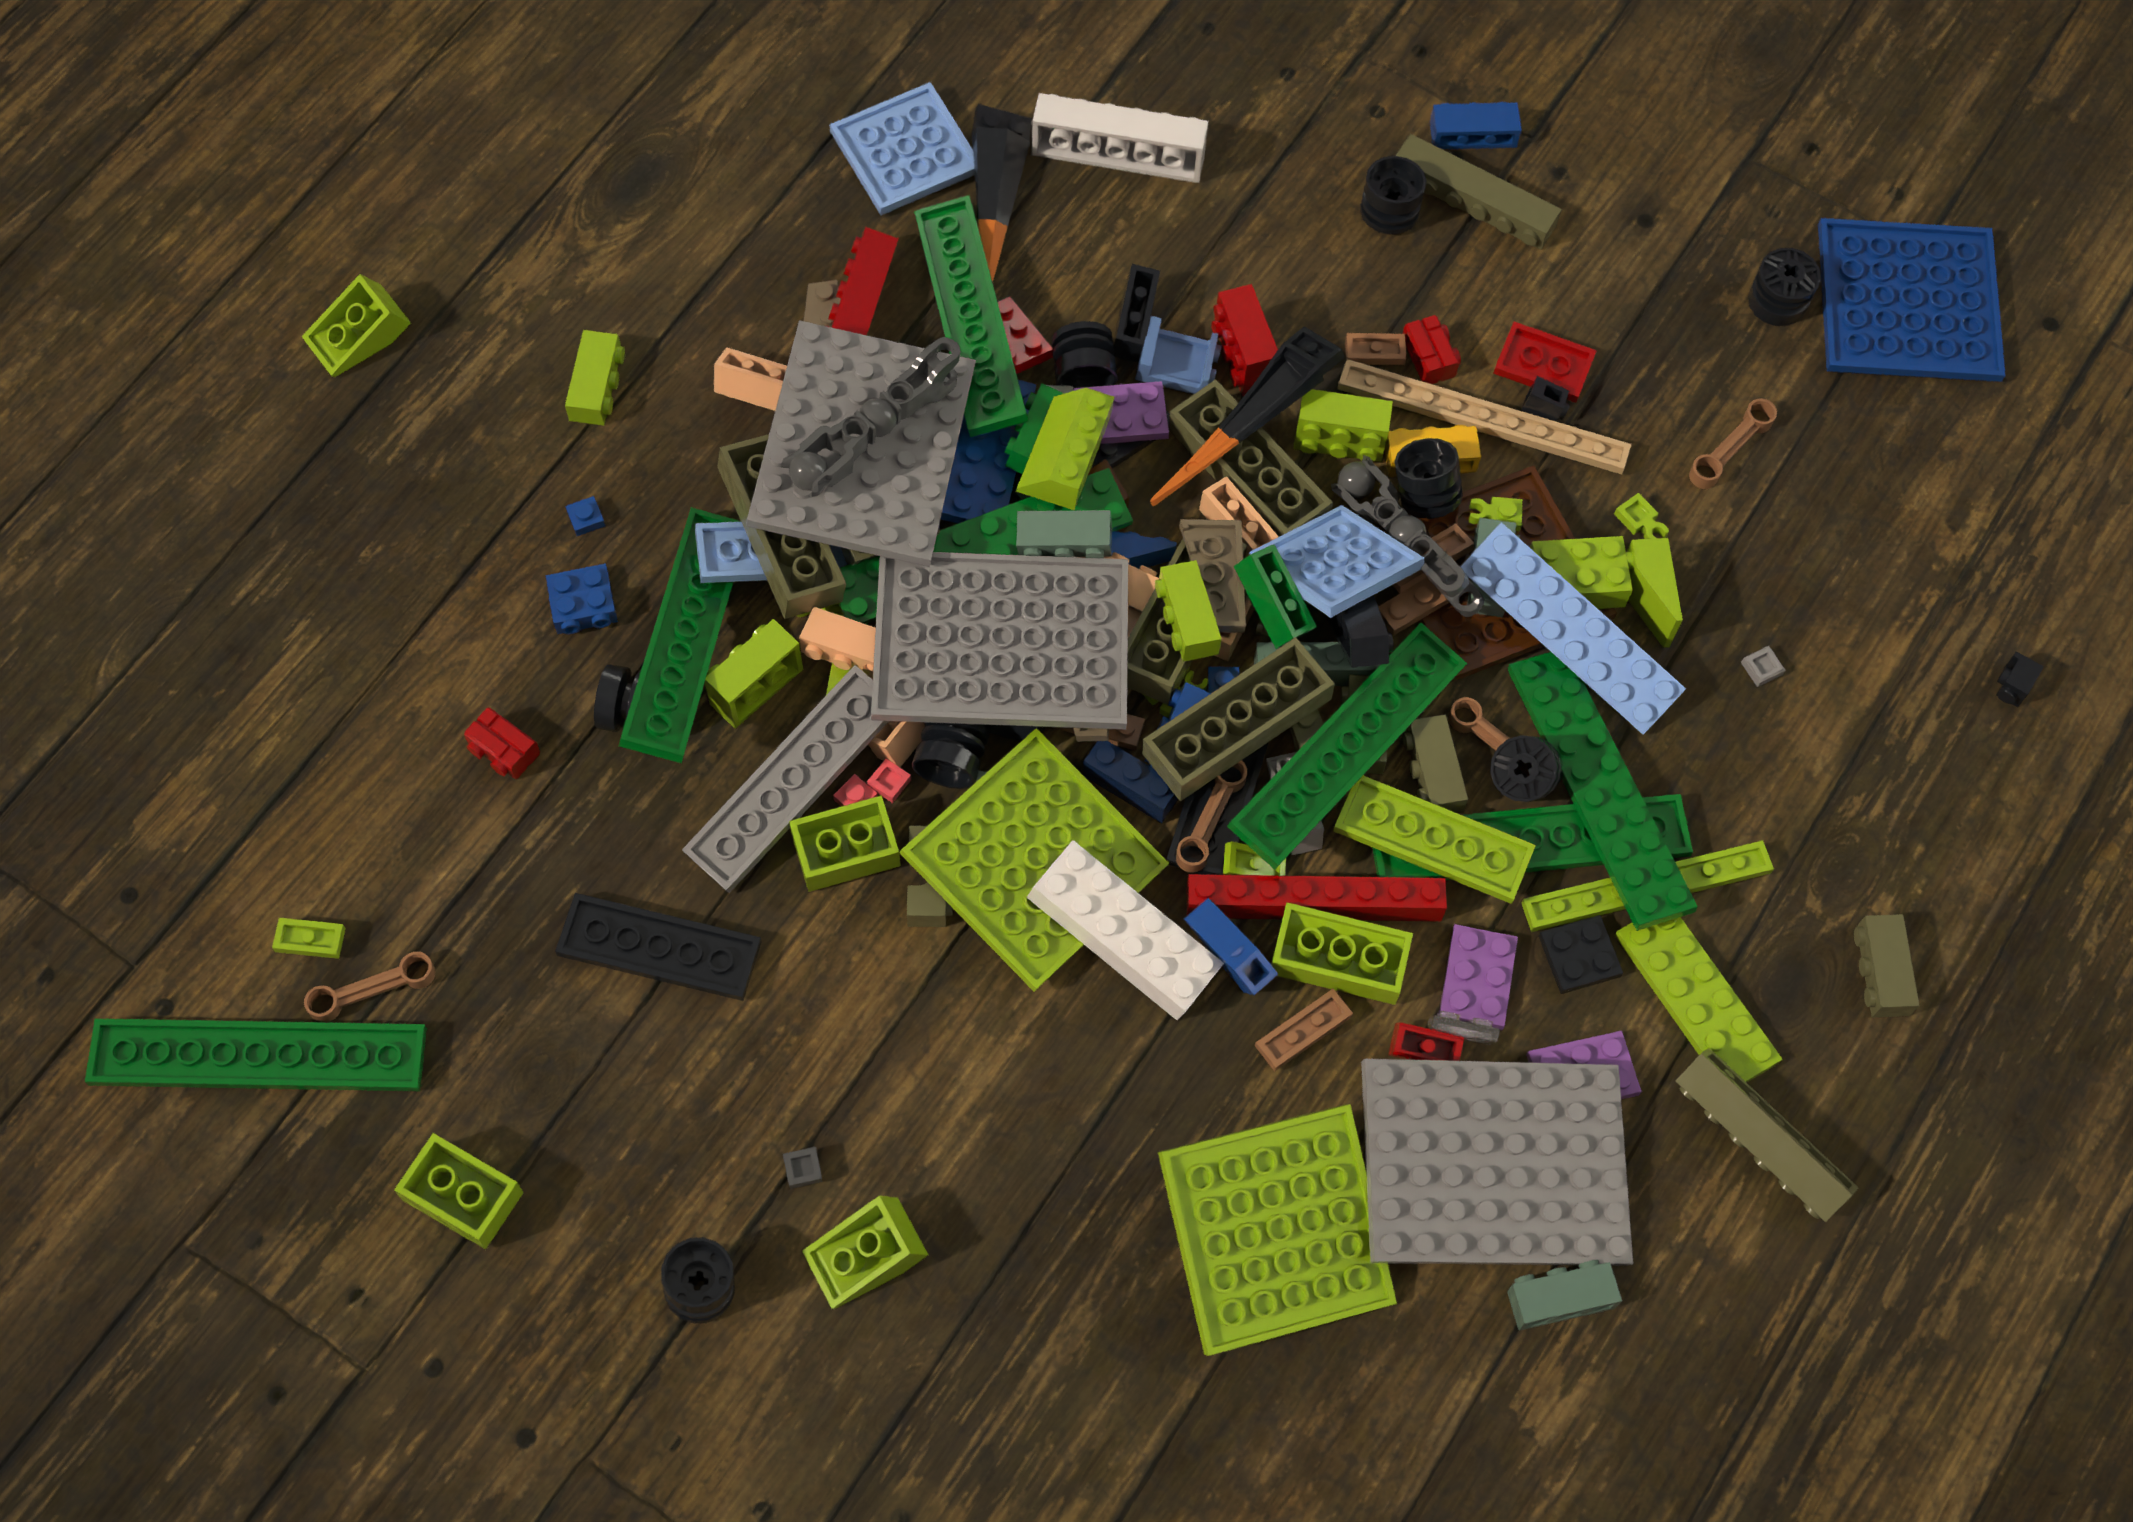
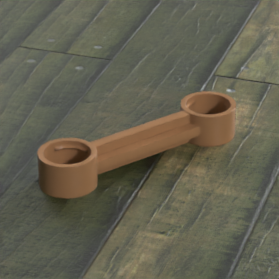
(1732, 443)
(1480, 727)
(1209, 819)
(369, 987)

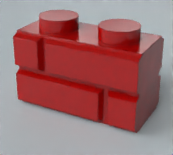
(1431, 350)
(501, 743)
(1421, 1043)

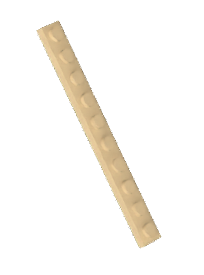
(1486, 416)

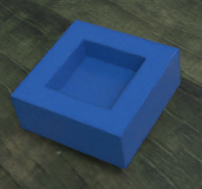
(585, 516)
(1220, 676)

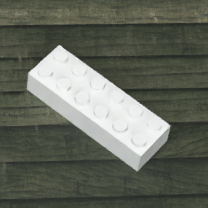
(1119, 137)
(1125, 930)

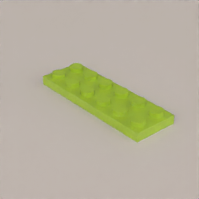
(1435, 838)
(1698, 996)

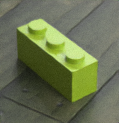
(594, 377)
(1188, 611)

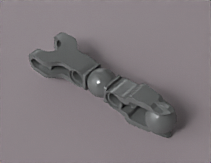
(876, 418)
(1358, 481)

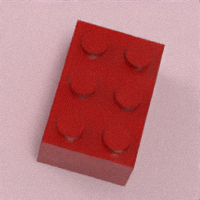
(1243, 335)

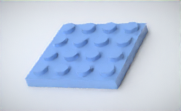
(905, 148)
(1343, 560)

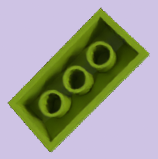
(1066, 447)
(1341, 953)

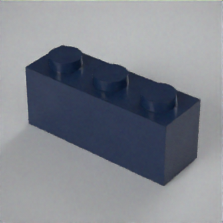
(1129, 780)

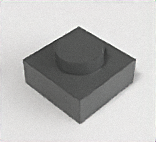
(802, 1167)

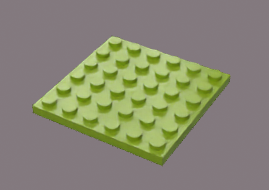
(1006, 836)
(1275, 1228)

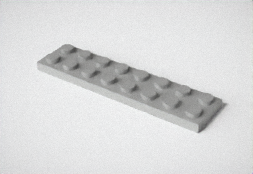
(787, 782)

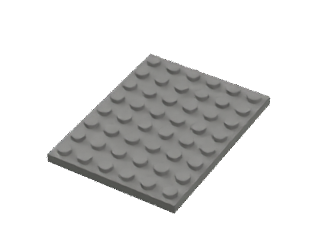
(897, 484)
(1002, 641)
(1495, 1163)

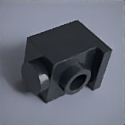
(1546, 400)
(2017, 679)

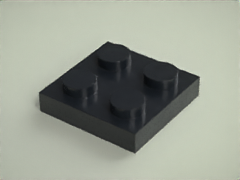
(1580, 954)

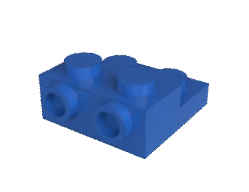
(581, 599)

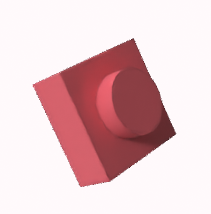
(889, 780)
(854, 791)

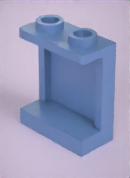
(1177, 359)

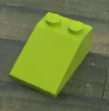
(355, 326)
(1654, 587)
(865, 1251)

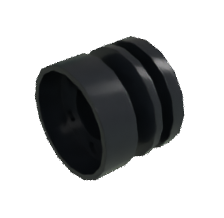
(1392, 195)
(1784, 286)
(1084, 355)
(1429, 478)
(614, 697)
(950, 753)
(1543, 776)
(683, 1268)

